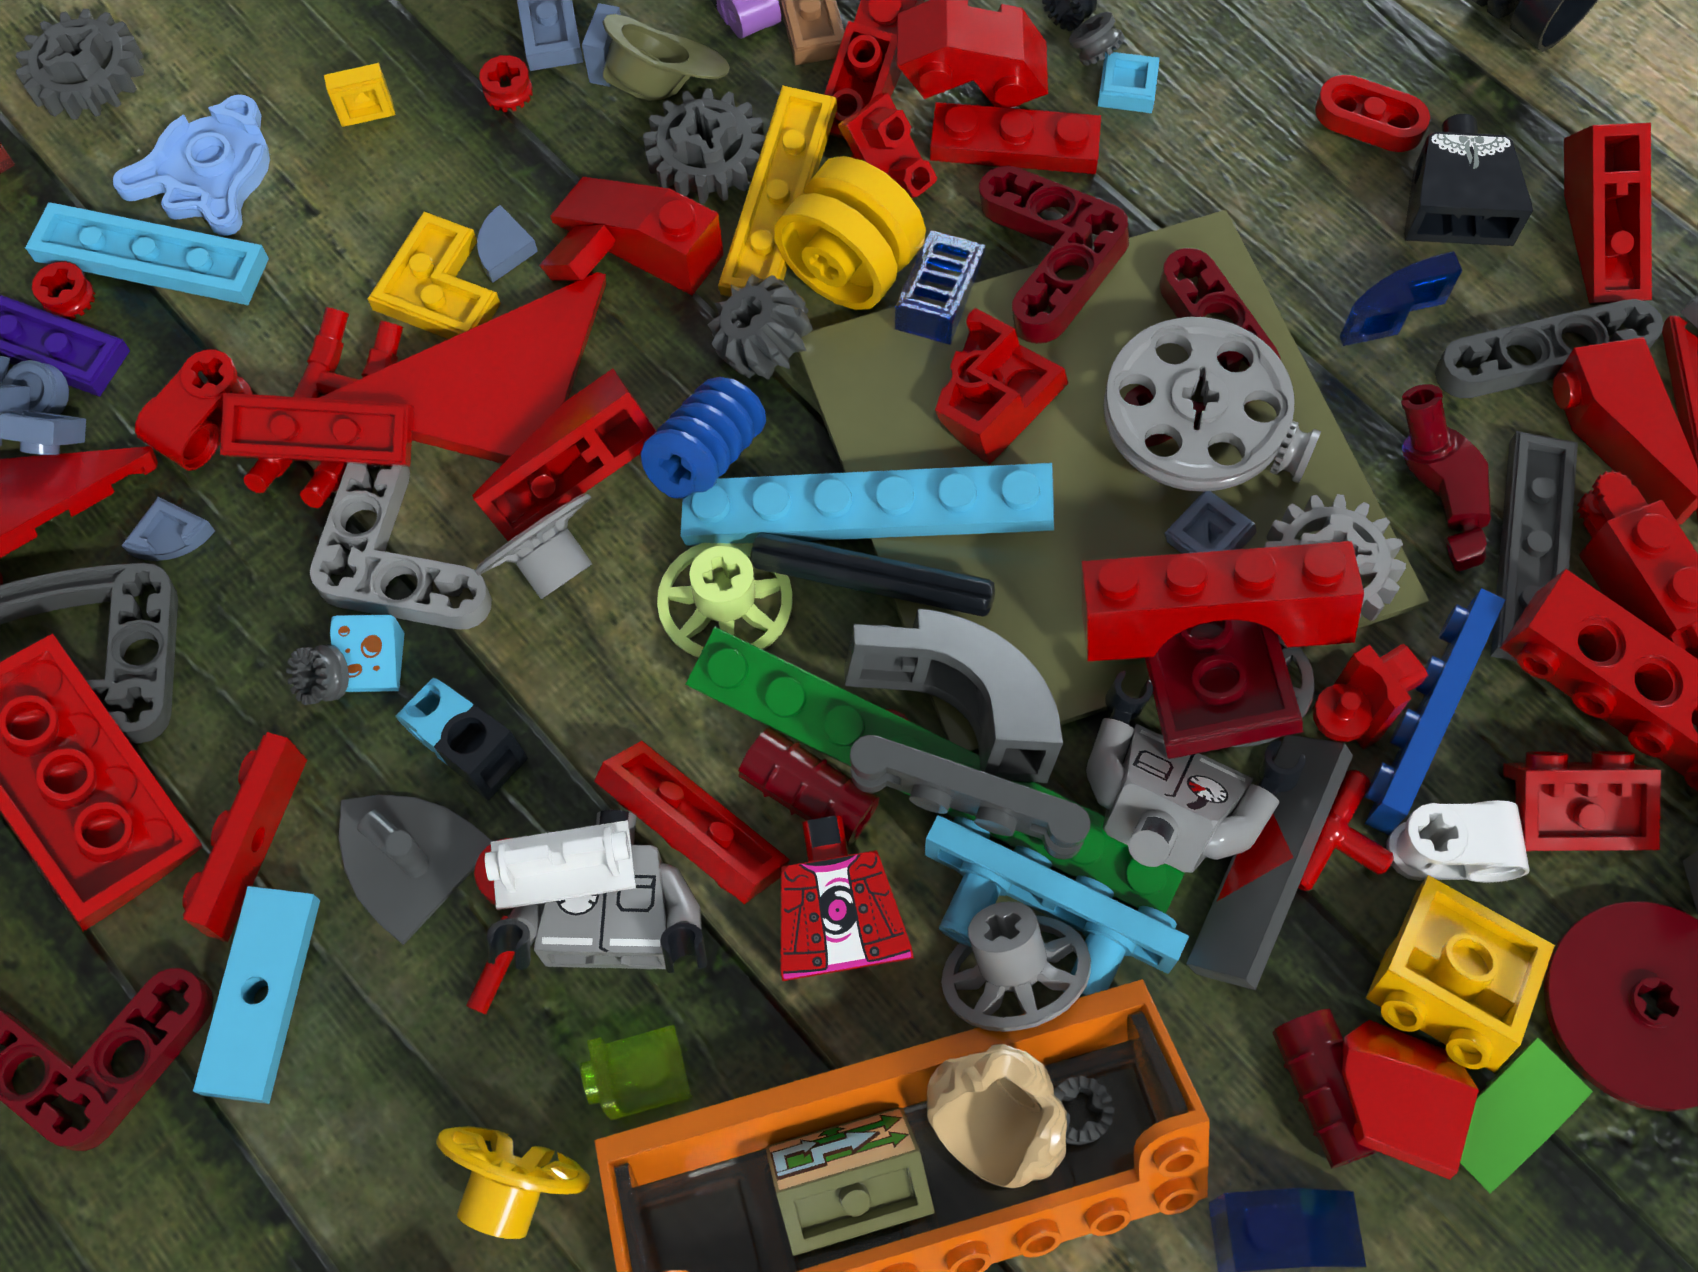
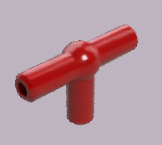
(1340, 836)

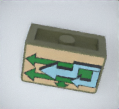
(849, 1180)

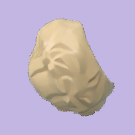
(998, 1115)

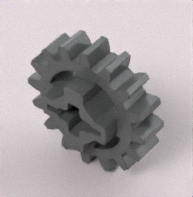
(80, 64)
(704, 145)

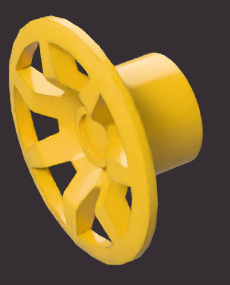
(504, 1186)

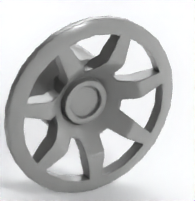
(545, 551)
(1012, 959)

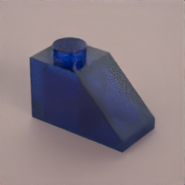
(1286, 1231)

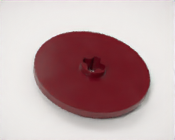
(1597, 1007)

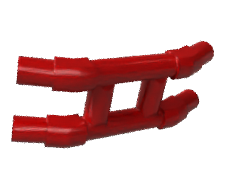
(321, 379)

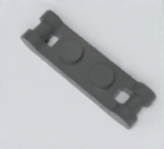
(944, 784)

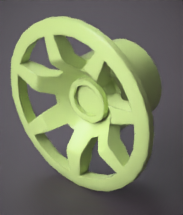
(722, 592)

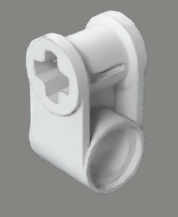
(1461, 843)

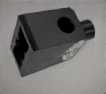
(1467, 188)

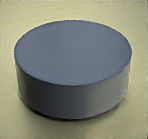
(47, 385)

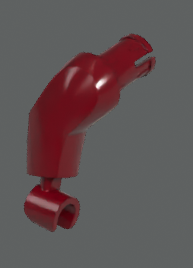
(1452, 470)

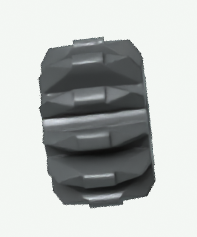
(760, 326)

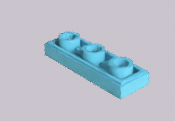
(249, 1037)

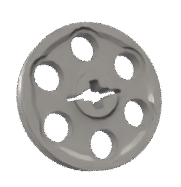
(1222, 394)

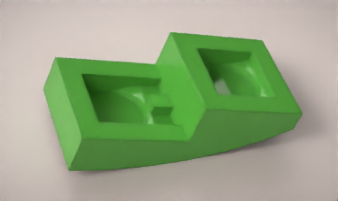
(1519, 1113)

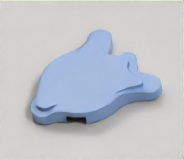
(203, 166)

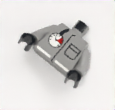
(1180, 805)
(612, 929)

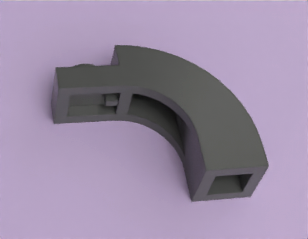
(975, 674)

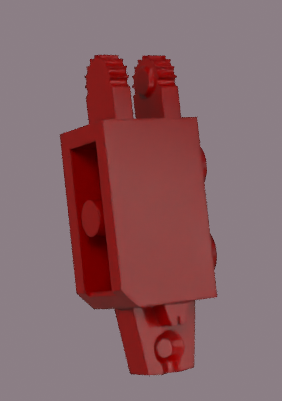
(1642, 558)

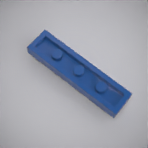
(1421, 731)

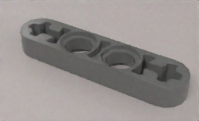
(1544, 341)

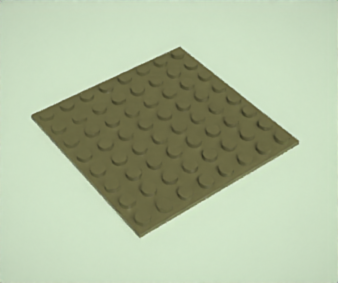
(880, 413)

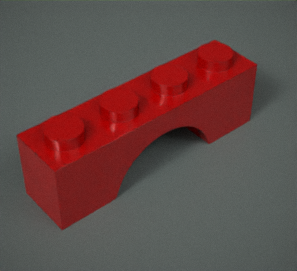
(1296, 590)

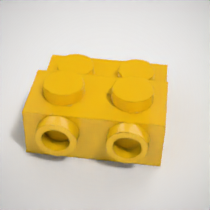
(1461, 976)

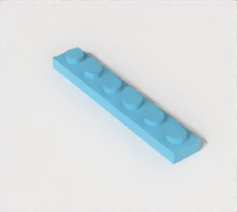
(873, 504)

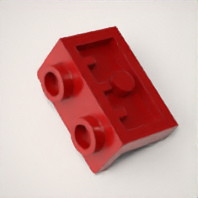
(1587, 804)

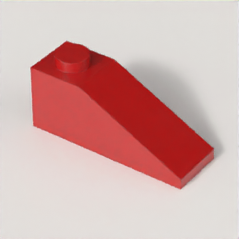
(1611, 209)
(651, 228)
(1628, 420)
(566, 455)

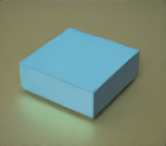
(1128, 82)

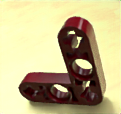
(1071, 243)
(1215, 297)
(92, 1078)

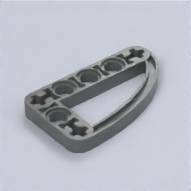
(119, 586)

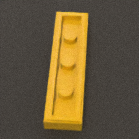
(783, 170)

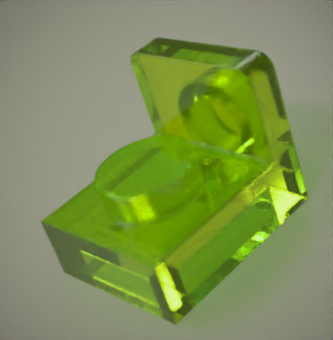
(635, 1073)

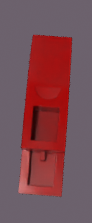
(866, 58)

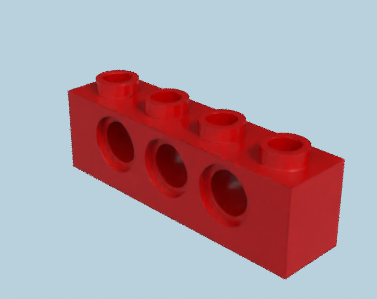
(1621, 654)

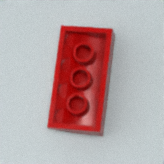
(81, 789)

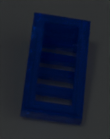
(930, 319)

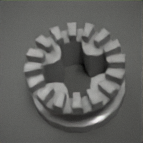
(1296, 453)

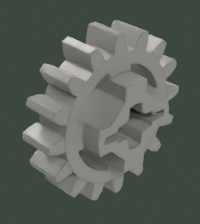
(1337, 524)

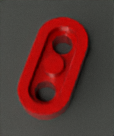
(1372, 113)

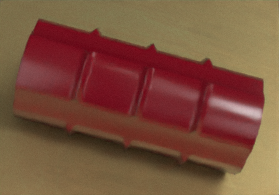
(806, 783)
(1315, 1060)

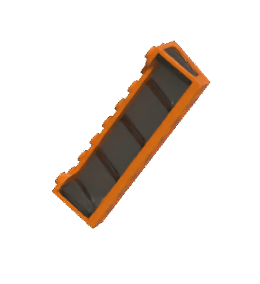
(705, 1200)

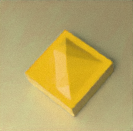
(359, 94)

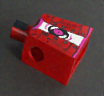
(837, 908)

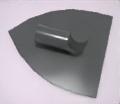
(405, 857)

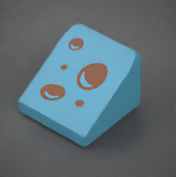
(371, 649)

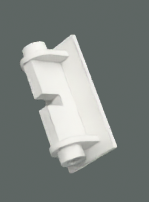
(561, 865)

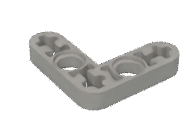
(375, 567)

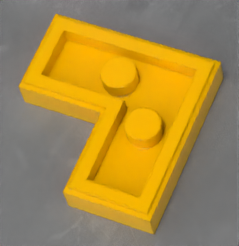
(423, 283)

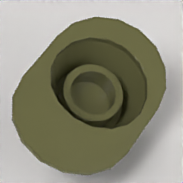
(653, 61)

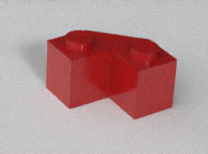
(955, 43)

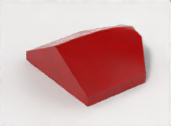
(1408, 1098)

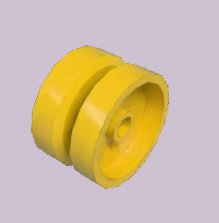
(850, 232)

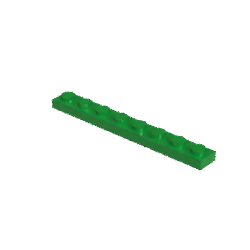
(834, 719)

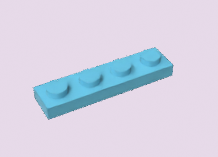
(148, 253)

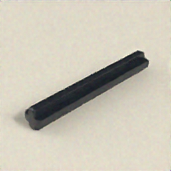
(873, 574)

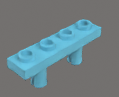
(1026, 876)

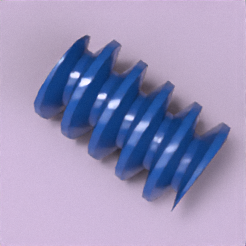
(703, 437)

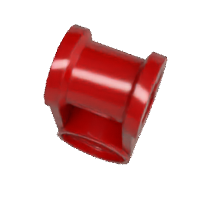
(187, 414)

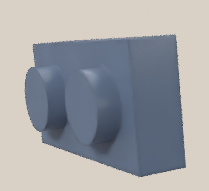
(549, 33)

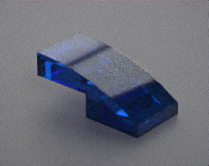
(1387, 304)

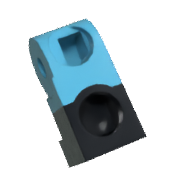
(463, 737)

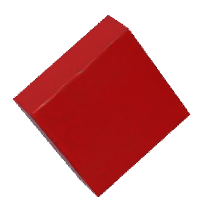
(578, 253)

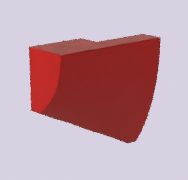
(995, 387)

